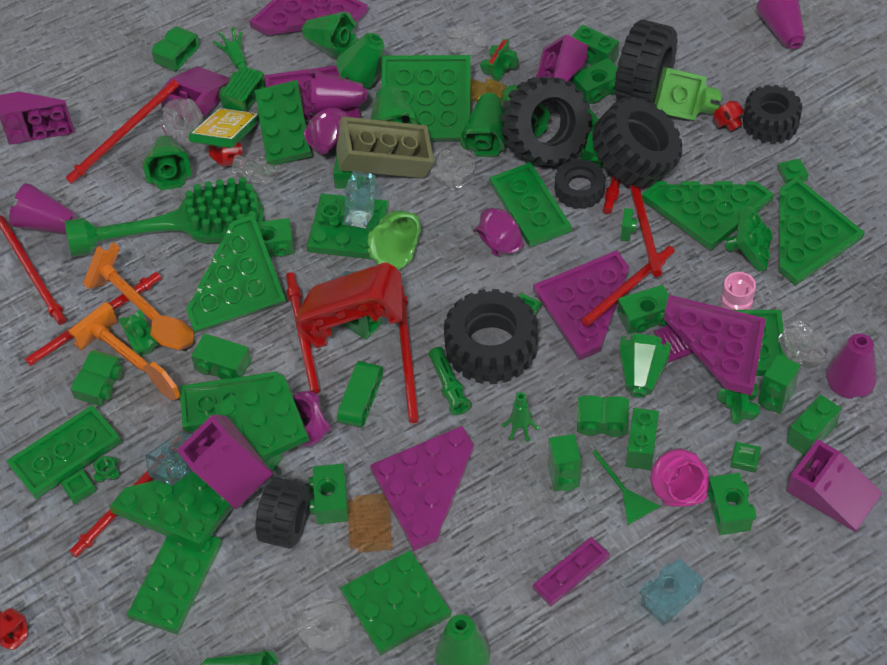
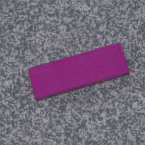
(571, 571)

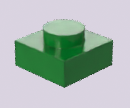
(792, 169)
(628, 225)

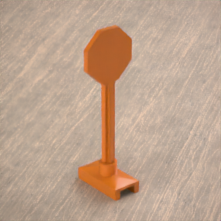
(97, 326)
(164, 329)

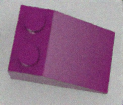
(562, 58)

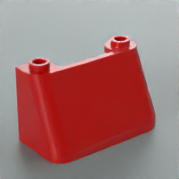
(362, 293)

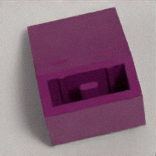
(200, 86)
(33, 117)
(225, 460)
(833, 486)

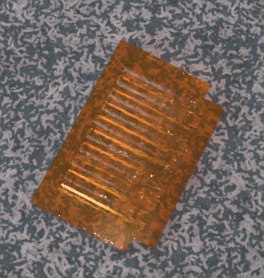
(369, 523)

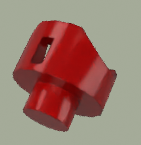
(734, 110)
(225, 156)
(15, 624)

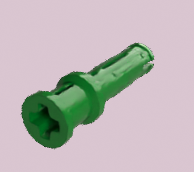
(452, 389)

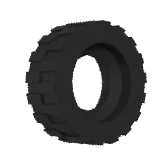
(579, 169)

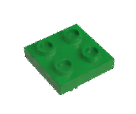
(752, 238)

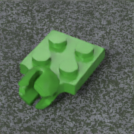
(685, 94)

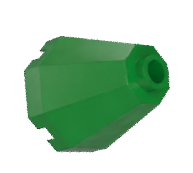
(331, 33)
(362, 60)
(392, 106)
(166, 164)
(642, 362)

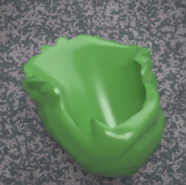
(394, 238)

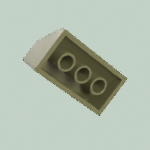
(384, 147)

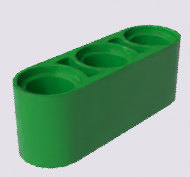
(360, 394)

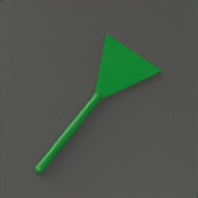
(634, 504)

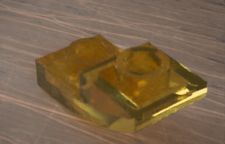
(479, 88)

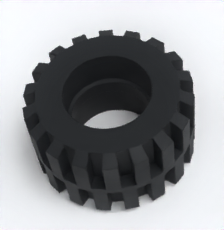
(772, 114)
(282, 512)

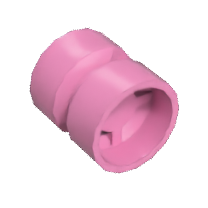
(738, 291)

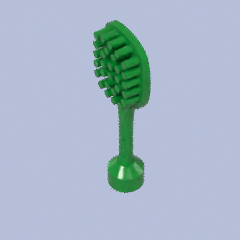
(201, 215)

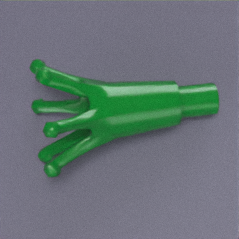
(233, 49)
(520, 416)

